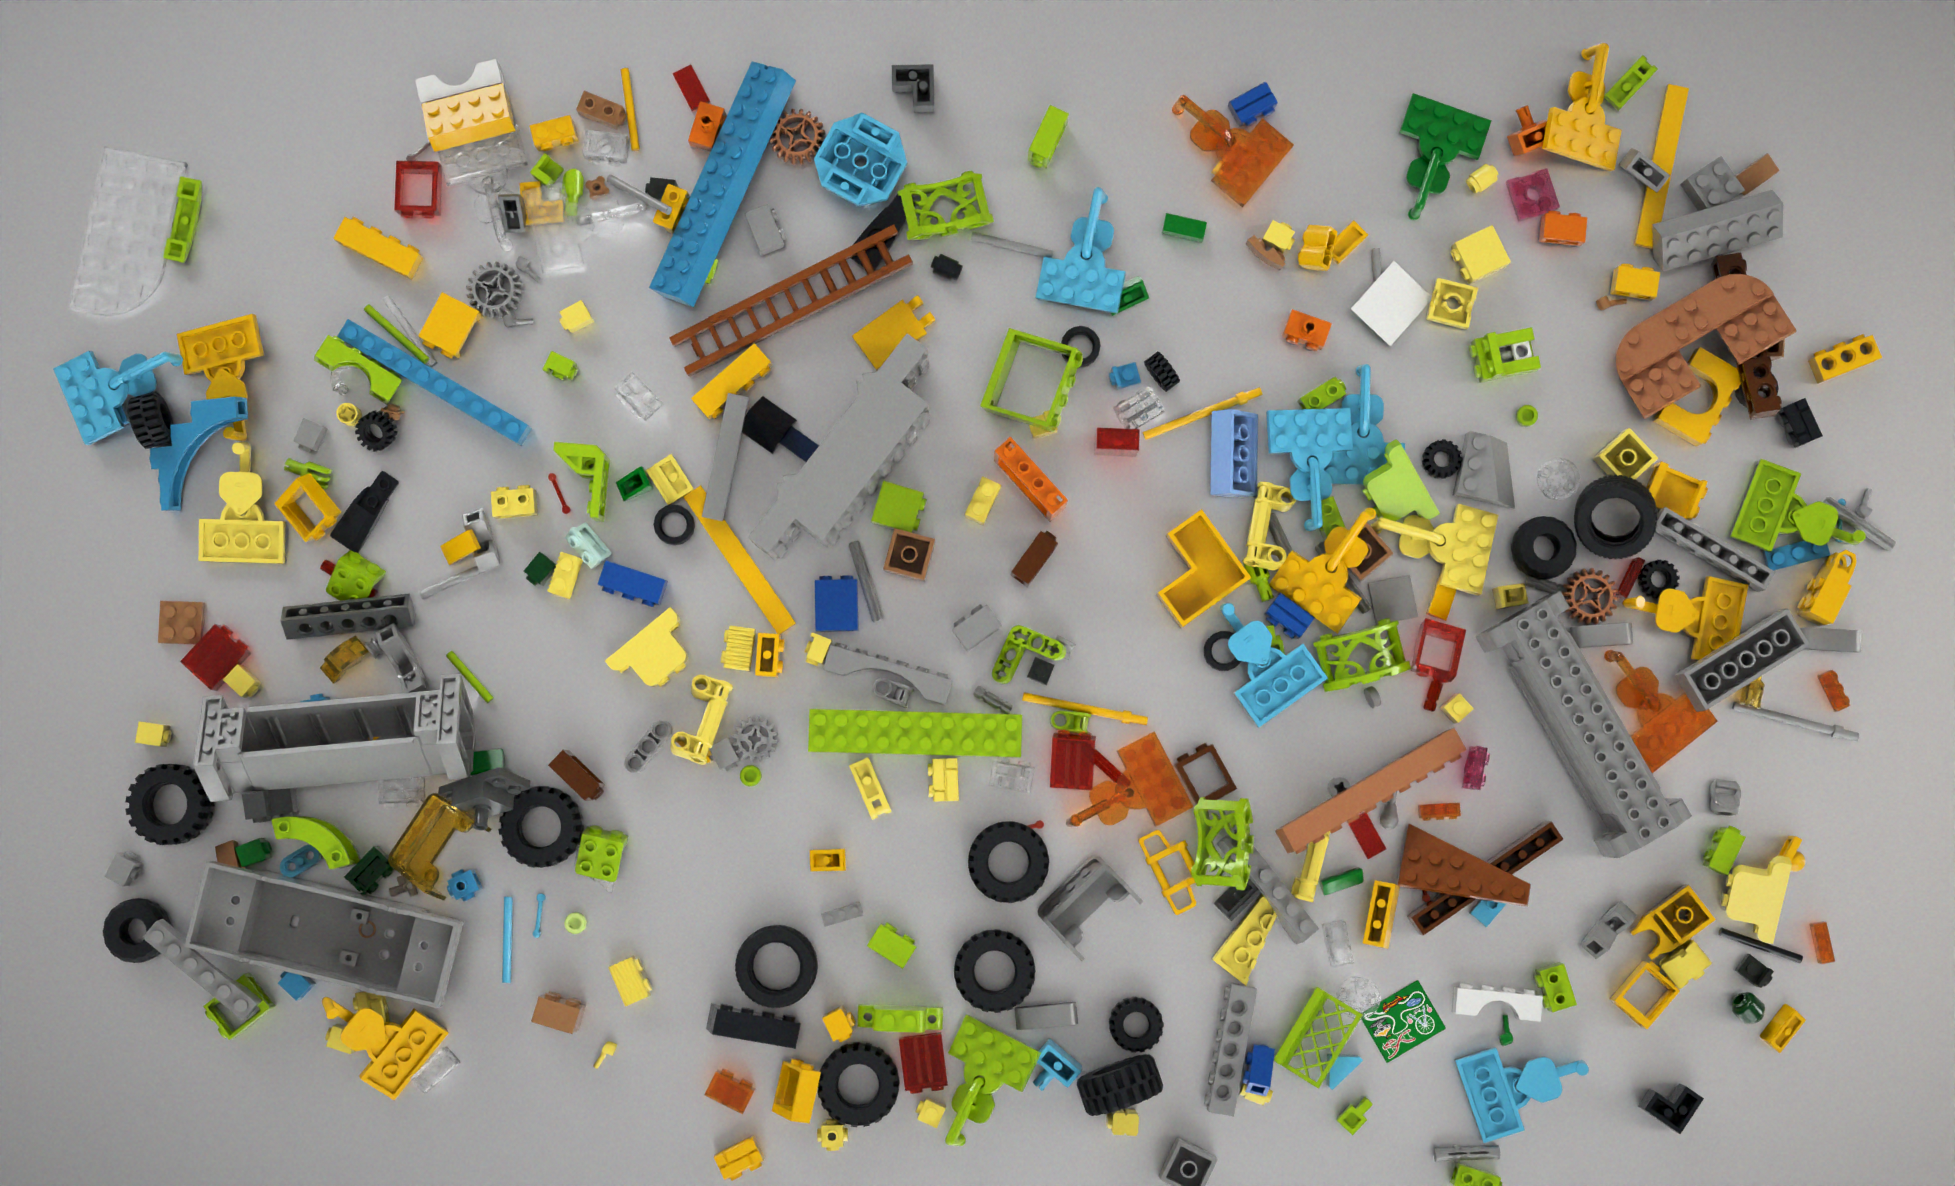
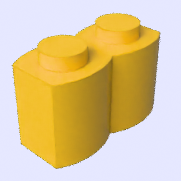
(1317, 247)

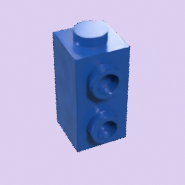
(1259, 1070)

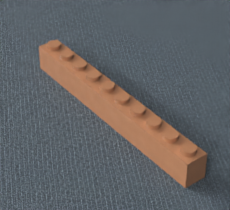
(1371, 790)

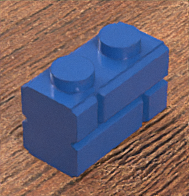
(1252, 105)
(1288, 616)

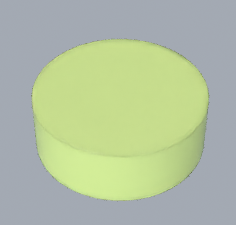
(575, 923)

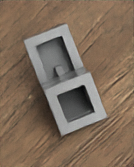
(487, 555)
(1607, 928)

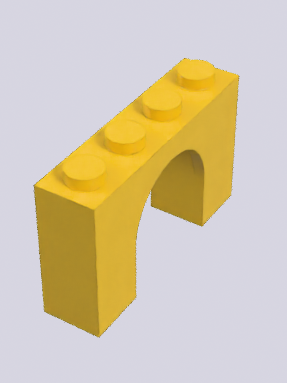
(1722, 380)

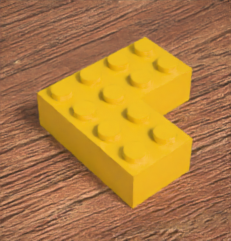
(1212, 570)

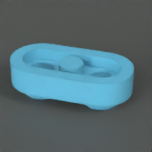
(301, 861)

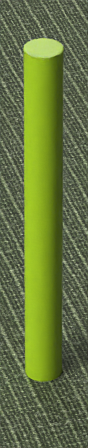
(396, 334)

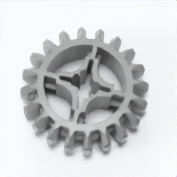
(491, 296)

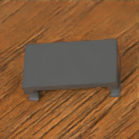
(1234, 901)

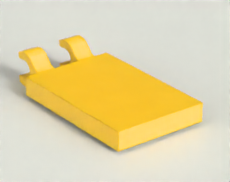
(886, 331)

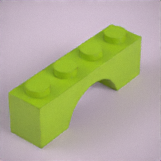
(335, 354)

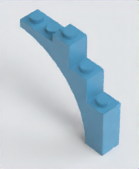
(186, 439)

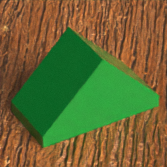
(634, 484)

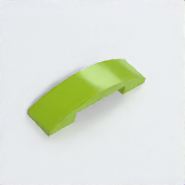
(185, 220)

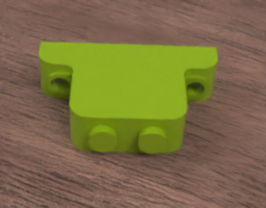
(1397, 487)
(900, 1018)

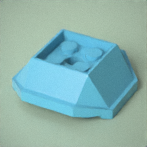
(864, 139)

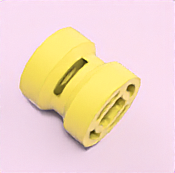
(346, 411)

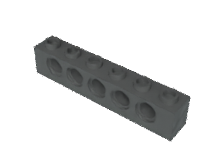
(347, 616)

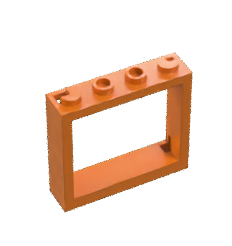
(1029, 479)

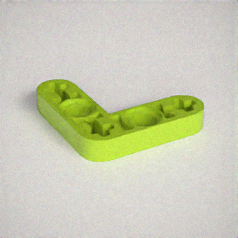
(1019, 646)

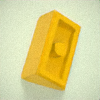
(1782, 1028)

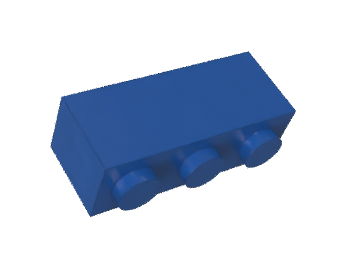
(632, 584)

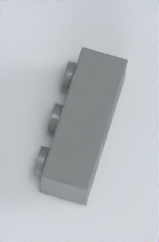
(842, 914)

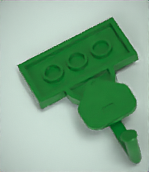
(1447, 133)

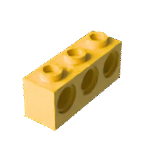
(1855, 357)

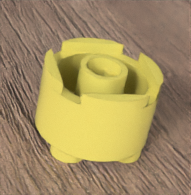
(1685, 963)

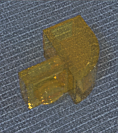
(343, 658)

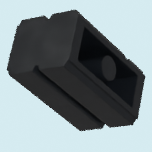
(1799, 423)

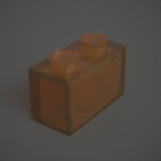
(730, 1091)

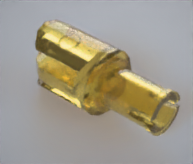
(1752, 694)

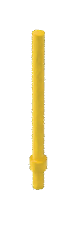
(1240, 398)
(1125, 716)

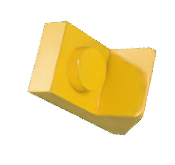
(827, 860)

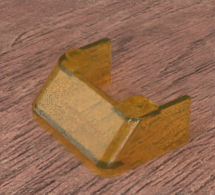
(425, 839)

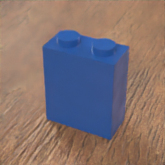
(836, 604)

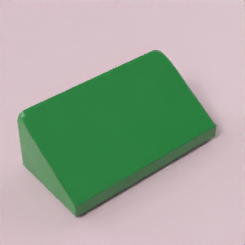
(1184, 227)
(1132, 294)
(487, 760)
(1341, 881)

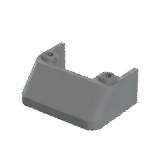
(1080, 898)

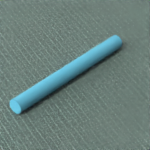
(507, 940)

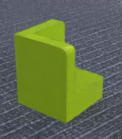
(546, 170)

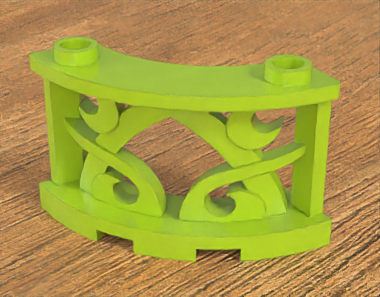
(971, 220)
(1390, 666)
(1241, 818)
(325, 837)

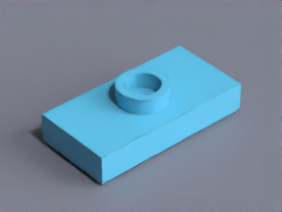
(1486, 911)

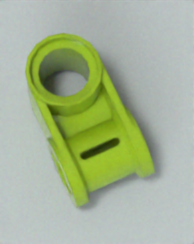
(1072, 721)

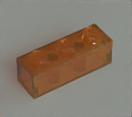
(1834, 690)
(1439, 811)
(1822, 942)

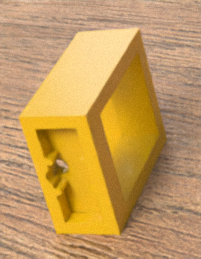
(287, 505)
(1645, 1021)
(796, 1091)

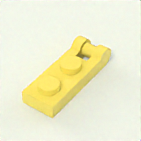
(869, 787)

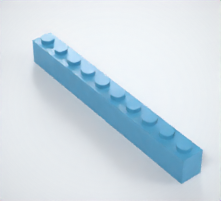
(434, 382)

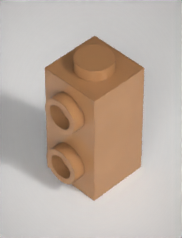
(601, 110)

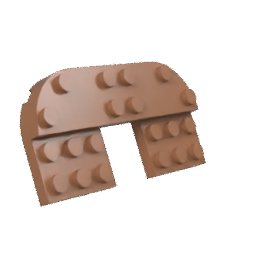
(1733, 304)

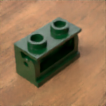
(370, 871)

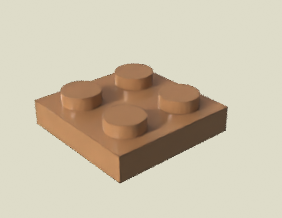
(181, 622)

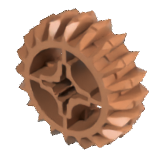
(805, 141)
(1584, 588)

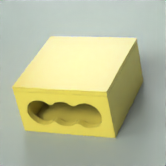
(1480, 254)

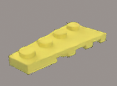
(1244, 944)

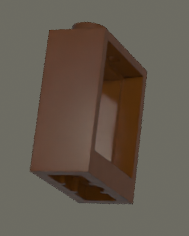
(1034, 558)
(1200, 751)
(577, 775)

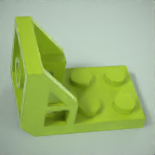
(580, 458)

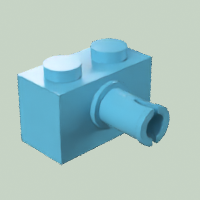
(1056, 1064)

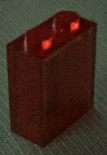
(1116, 442)
(216, 656)
(1072, 760)
(923, 1062)

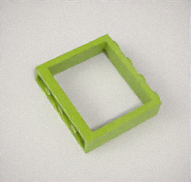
(1003, 367)

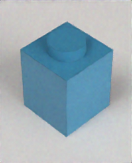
(296, 985)

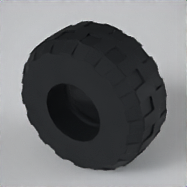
(1562, 540)
(117, 934)

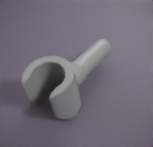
(522, 263)
(510, 321)
(1863, 510)

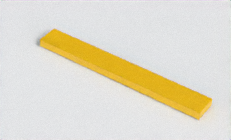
(1664, 157)
(742, 564)

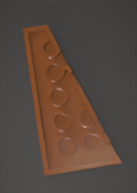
(1445, 869)

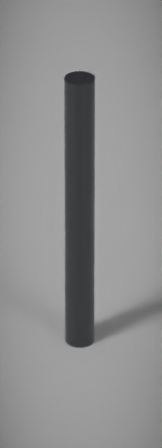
(1760, 945)

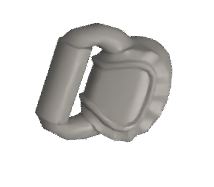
(1725, 803)

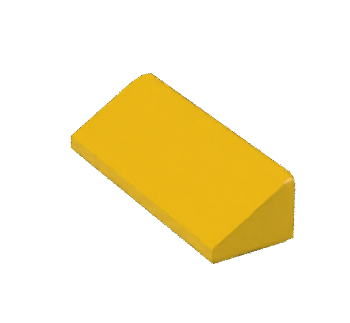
(1441, 600)

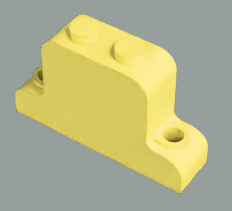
(653, 651)
(1758, 895)

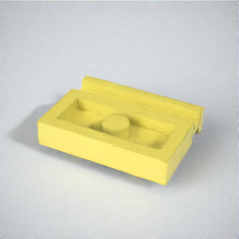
(670, 479)

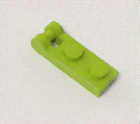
(1630, 83)

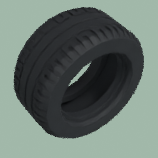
(1615, 546)
(752, 986)

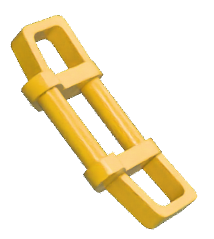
(1153, 861)

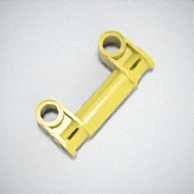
(1258, 552)
(709, 723)
(1305, 886)

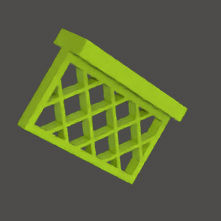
(1301, 1028)

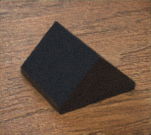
(767, 424)

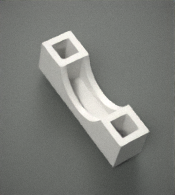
(484, 75)
(1470, 1000)

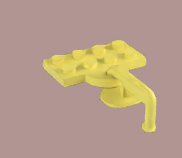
(239, 536)
(1464, 542)

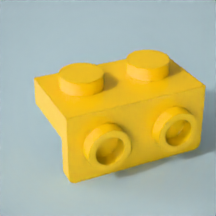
(677, 200)

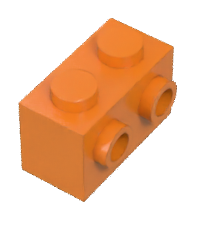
(1563, 228)

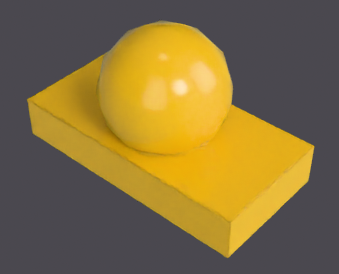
(1789, 850)

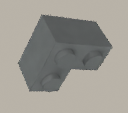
(918, 80)
(265, 804)

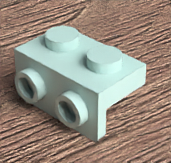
(588, 545)

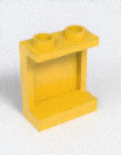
(449, 325)
(1676, 490)

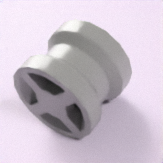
(1068, 644)
(1335, 786)

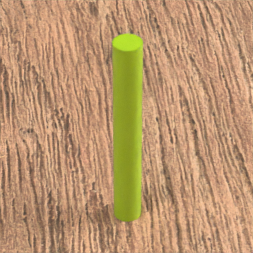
(469, 676)

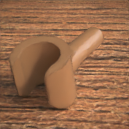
(1604, 303)

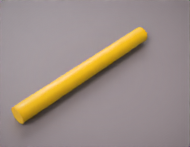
(630, 109)

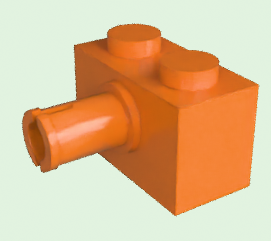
(706, 126)
(1531, 134)
(1306, 330)

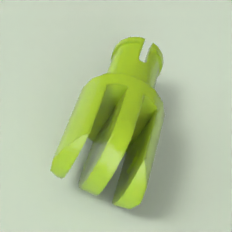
(573, 184)
(319, 472)
(1260, 578)

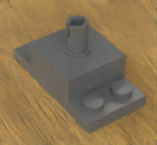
(485, 794)

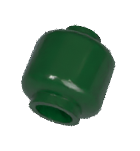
(1748, 1008)

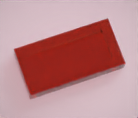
(691, 87)
(1630, 577)
(1367, 836)

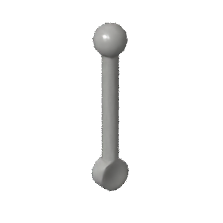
(410, 157)

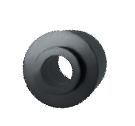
(946, 267)

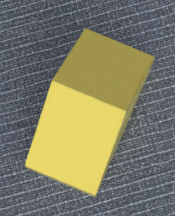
(1510, 596)

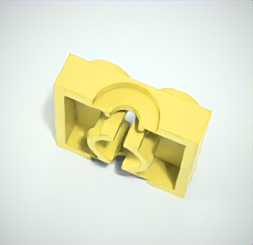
(1441, 313)

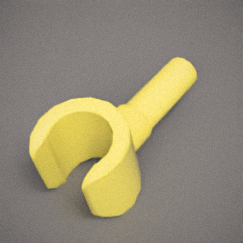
(608, 1048)

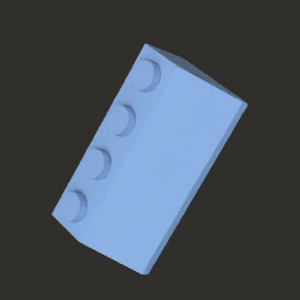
(1234, 453)

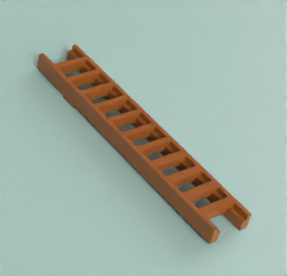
(835, 296)

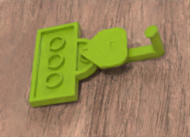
(1769, 508)
(997, 1060)

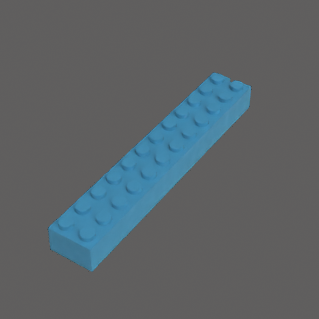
(722, 183)

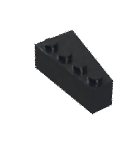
(753, 1026)

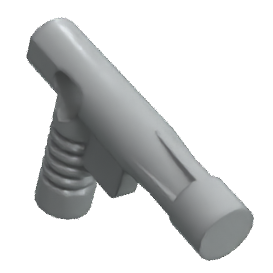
(402, 881)

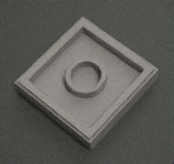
(1393, 599)

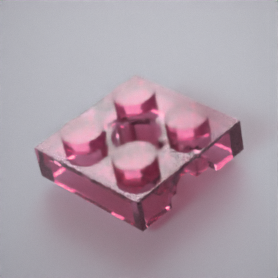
(1523, 205)
(1474, 768)

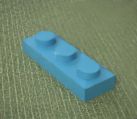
(1794, 554)

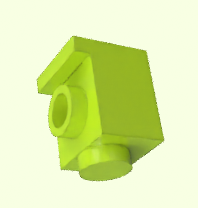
(560, 366)

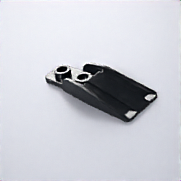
(891, 215)
(364, 513)

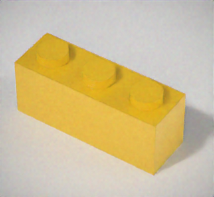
(1381, 914)

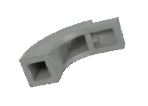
(402, 659)

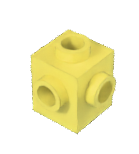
(832, 1126)

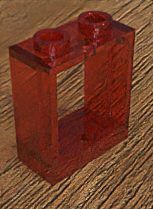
(418, 167)
(1441, 631)

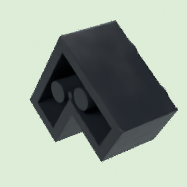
(1676, 1110)

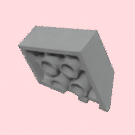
(1485, 471)

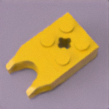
(1828, 590)
(1666, 924)

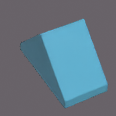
(1342, 1068)

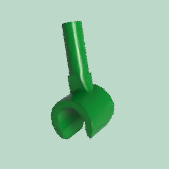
(1507, 1038)

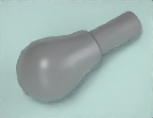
(1389, 816)

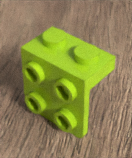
(353, 577)
(600, 853)

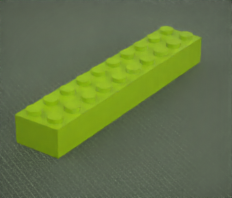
(915, 733)

